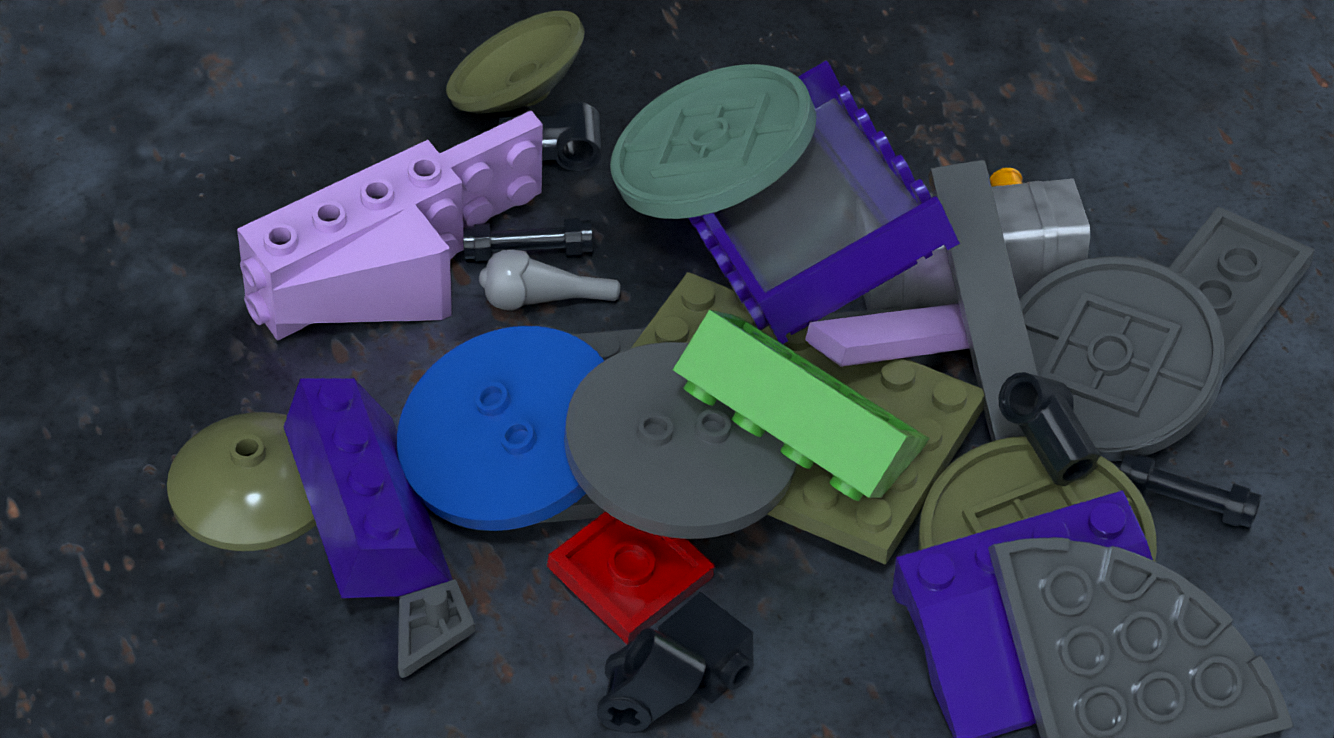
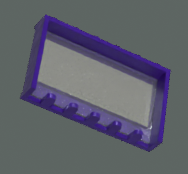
(829, 223)

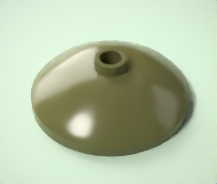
(517, 64)
(240, 485)

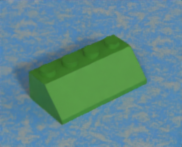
(799, 405)

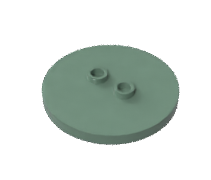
(713, 141)

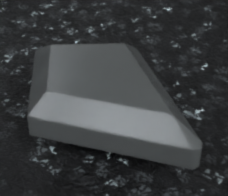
(431, 624)

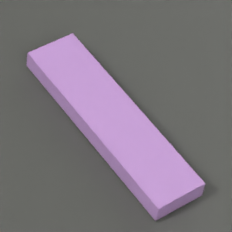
(889, 335)

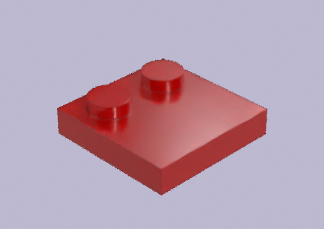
(629, 573)

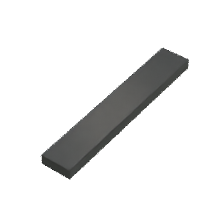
(984, 286)

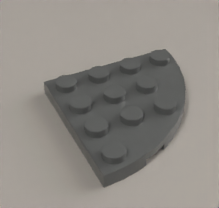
(1128, 647)

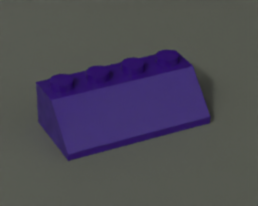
(358, 493)

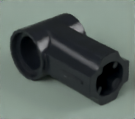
(571, 136)
(1050, 426)

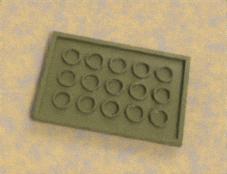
(912, 392)

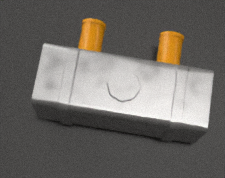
(1041, 230)

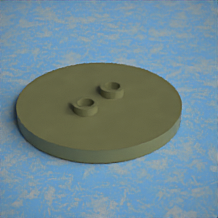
(1009, 484)

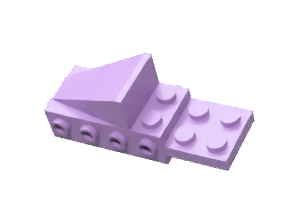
(390, 255)

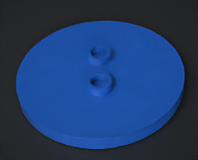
(490, 428)

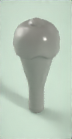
(517, 280)

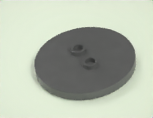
(1130, 347)
(664, 455)

